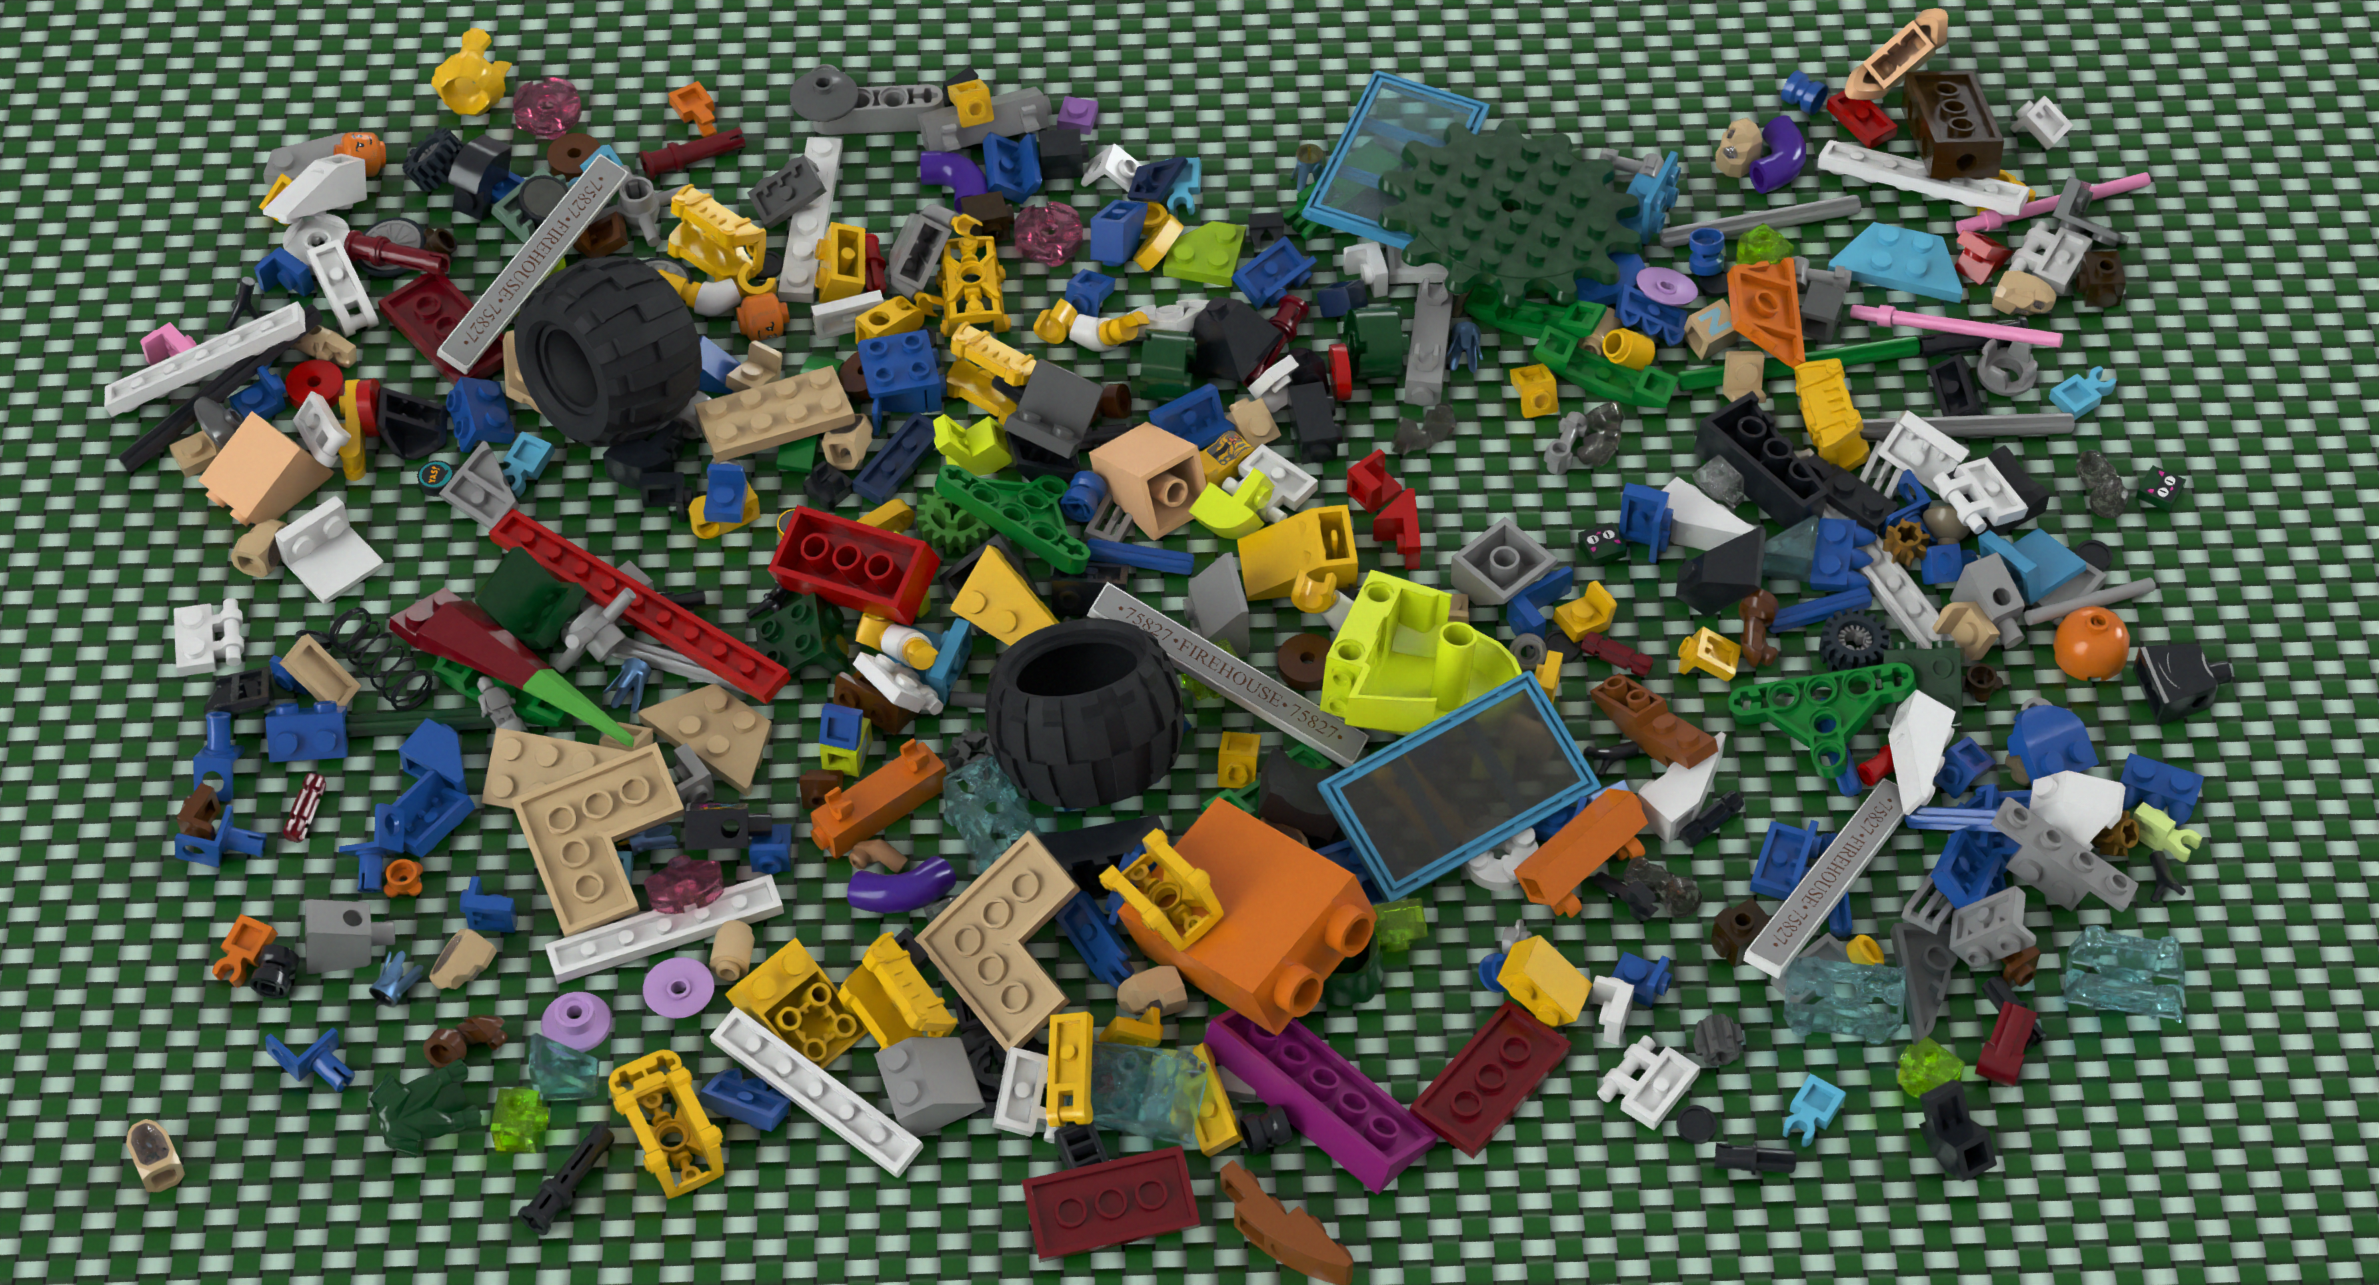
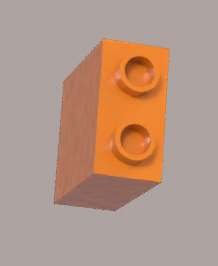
(1282, 923)

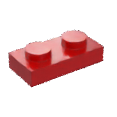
(1862, 119)

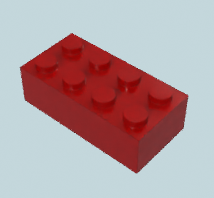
(854, 565)

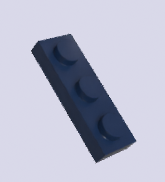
(896, 460)

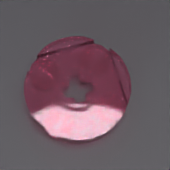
(552, 121)
(1048, 248)
(684, 884)

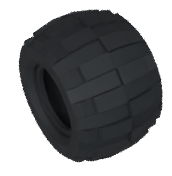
(608, 350)
(1084, 713)

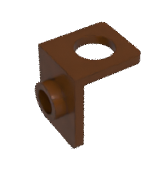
(818, 783)

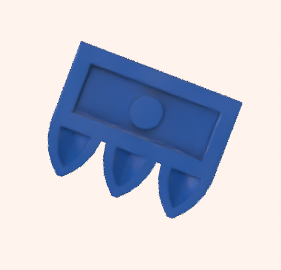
(1653, 317)
(1837, 555)
(2160, 787)
(745, 1100)

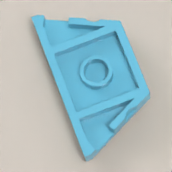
(1901, 261)

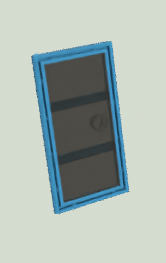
(1458, 787)

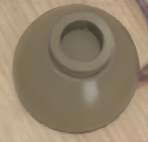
(1945, 525)

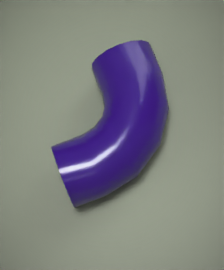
(1786, 158)
(953, 171)
(901, 891)

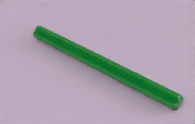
(1774, 367)

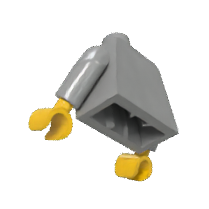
(919, 249)

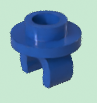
(1489, 970)

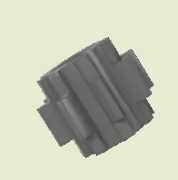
(1718, 1039)

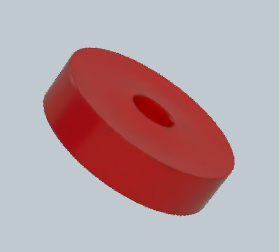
(1340, 372)
(311, 373)
(367, 405)

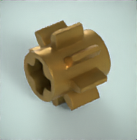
(1906, 542)
(2118, 838)

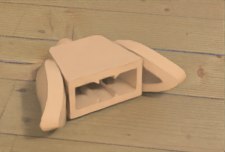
(1901, 54)

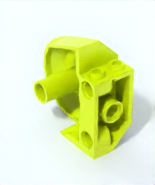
(1403, 660)

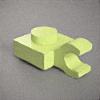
(2159, 833)

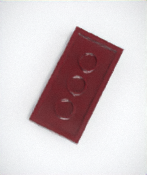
(428, 313)
(1490, 1079)
(1110, 1203)

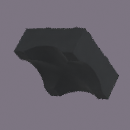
(2030, 492)
(1292, 797)

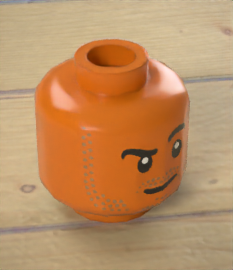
(364, 146)
(762, 317)

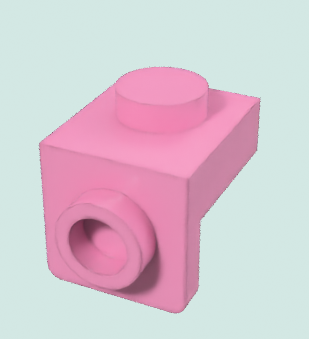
(164, 343)

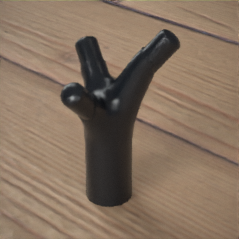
(243, 302)
(772, 601)
(1612, 754)
(2163, 875)

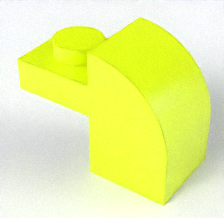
(977, 449)
(1234, 515)

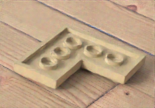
(574, 831)
(983, 940)

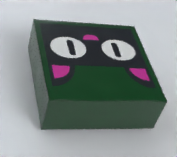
(2161, 488)
(1602, 544)

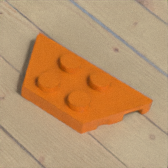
(1767, 308)

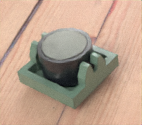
(530, 203)

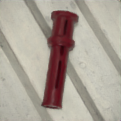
(677, 156)
(382, 251)
(1286, 321)

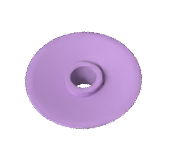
(1666, 286)
(675, 976)
(578, 1033)

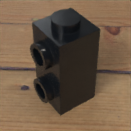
(1313, 423)

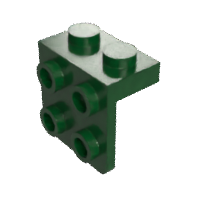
(528, 599)
(805, 634)
(1935, 671)

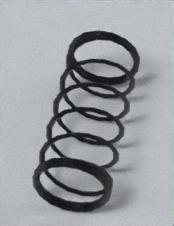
(357, 636)

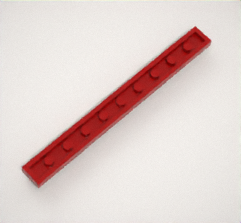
(649, 610)

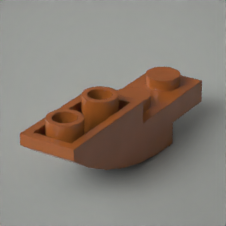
(1646, 720)
(1290, 1238)

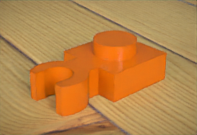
(243, 947)

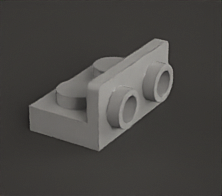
(1991, 928)

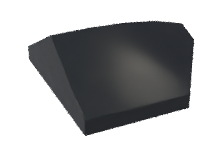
(410, 424)
(1037, 461)
(242, 693)

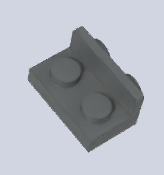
(787, 191)

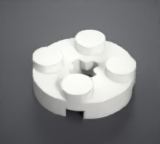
(302, 235)
(1497, 873)

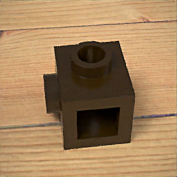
(993, 214)
(2101, 286)
(1736, 930)

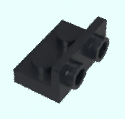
(1077, 592)

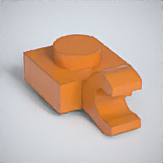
(694, 104)

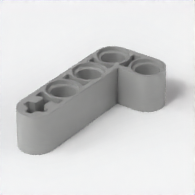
(884, 109)

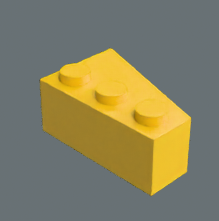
(1001, 600)

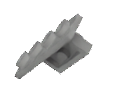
(2059, 863)

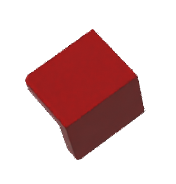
(1371, 484)

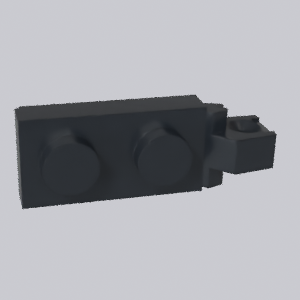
(1852, 495)

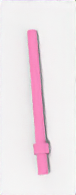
(1992, 220)
(1888, 317)

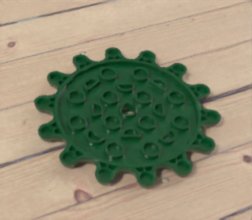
(1555, 235)

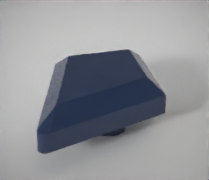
(1155, 179)

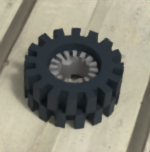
(432, 159)
(1854, 628)

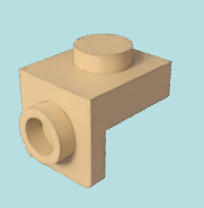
(1253, 421)

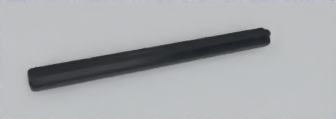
(216, 390)

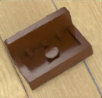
(861, 694)

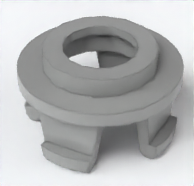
(2014, 358)

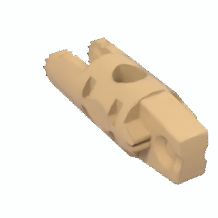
(327, 346)

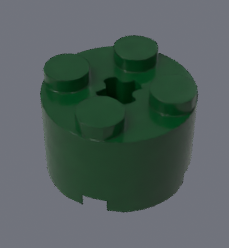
(1375, 342)
(1166, 365)
(1355, 977)

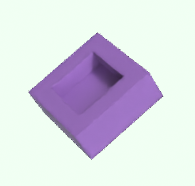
(1077, 114)

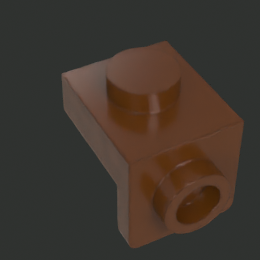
(603, 236)
(199, 812)
(2021, 967)

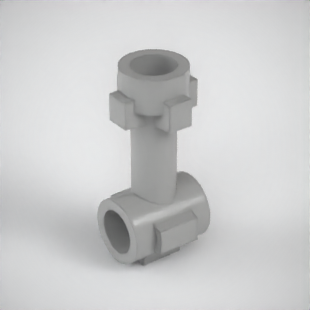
(1649, 166)
(1839, 278)
(1558, 452)

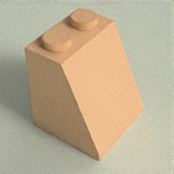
(262, 473)
(1151, 477)

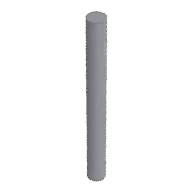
(2093, 599)

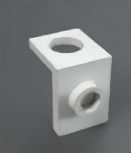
(1115, 164)

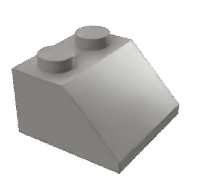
(1499, 564)
(1219, 605)
(929, 1082)

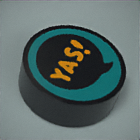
(434, 477)

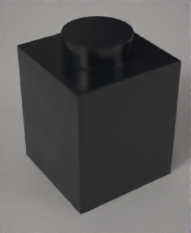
(1062, 154)

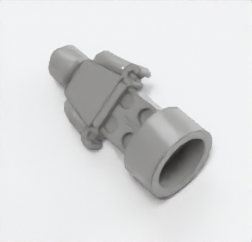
(497, 704)

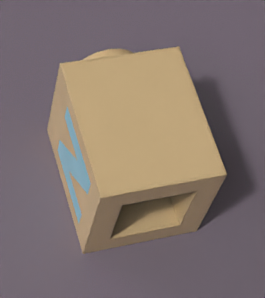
(1710, 330)

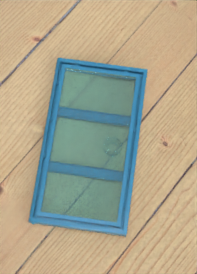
(1381, 125)

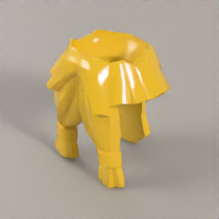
(456, 75)

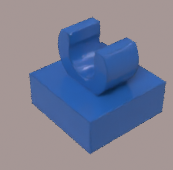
(840, 726)

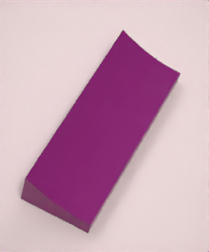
(1322, 1097)

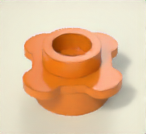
(399, 870)

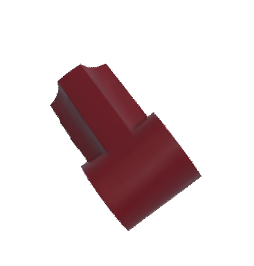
(2003, 1054)

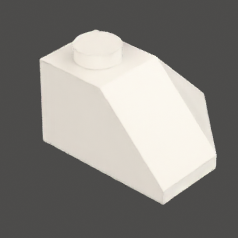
(2078, 804)

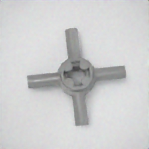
(640, 205)
(596, 632)

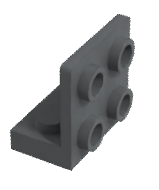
(2077, 198)
(1055, 409)

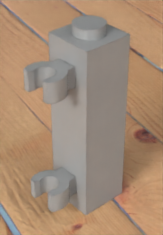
(1013, 114)
(1429, 344)

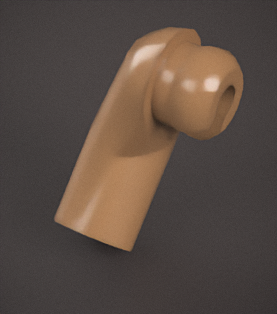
(877, 851)

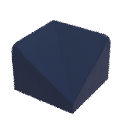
(1341, 296)

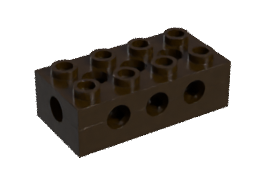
(1950, 123)

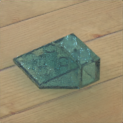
(1147, 1090)

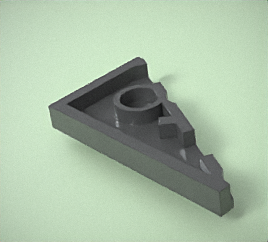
(1927, 972)

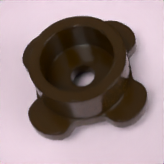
(440, 242)
(1982, 674)

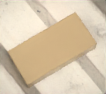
(319, 672)

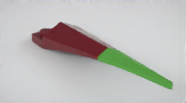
(468, 636)

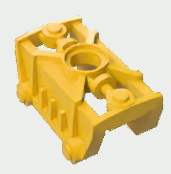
(714, 236)
(954, 287)
(996, 358)
(1830, 413)
(1179, 879)
(894, 996)
(689, 1121)

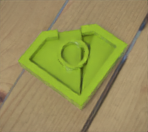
(1207, 254)

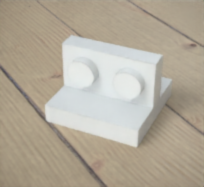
(1921, 449)

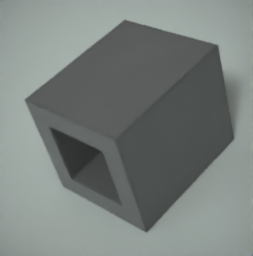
(1821, 311)

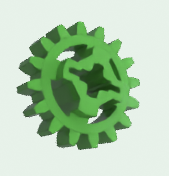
(949, 524)

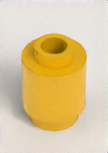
(1628, 348)

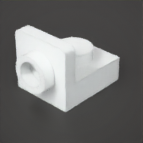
(2042, 121)
(1370, 263)
(1273, 384)
(1617, 1004)

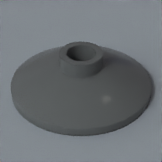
(824, 95)
(216, 420)

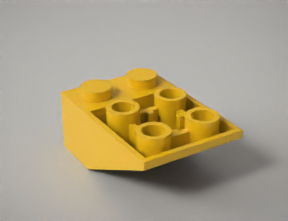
(1312, 540)
(799, 1005)

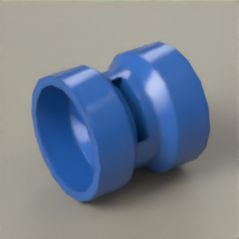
(1804, 92)
(1706, 249)
(1083, 496)

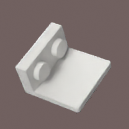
(326, 551)

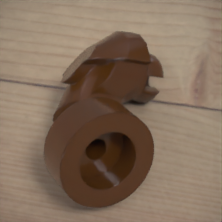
(1114, 402)
(1758, 613)
(449, 1044)

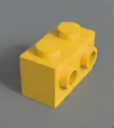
(841, 262)
(1544, 982)

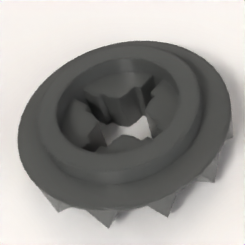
(960, 750)

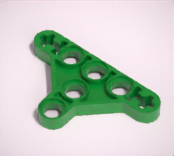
(1011, 501)
(1842, 707)

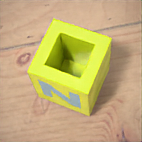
(848, 760)

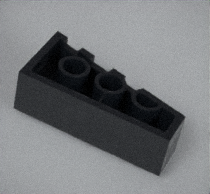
(1761, 455)
(1093, 849)

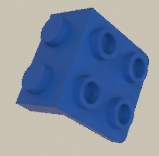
(903, 366)

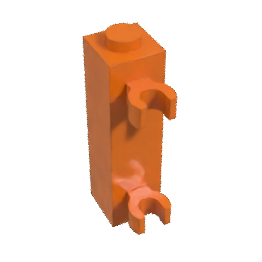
(877, 799)
(1580, 848)

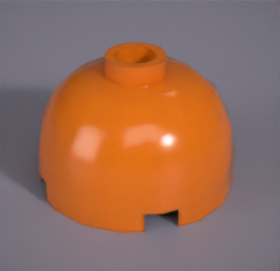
(2091, 644)

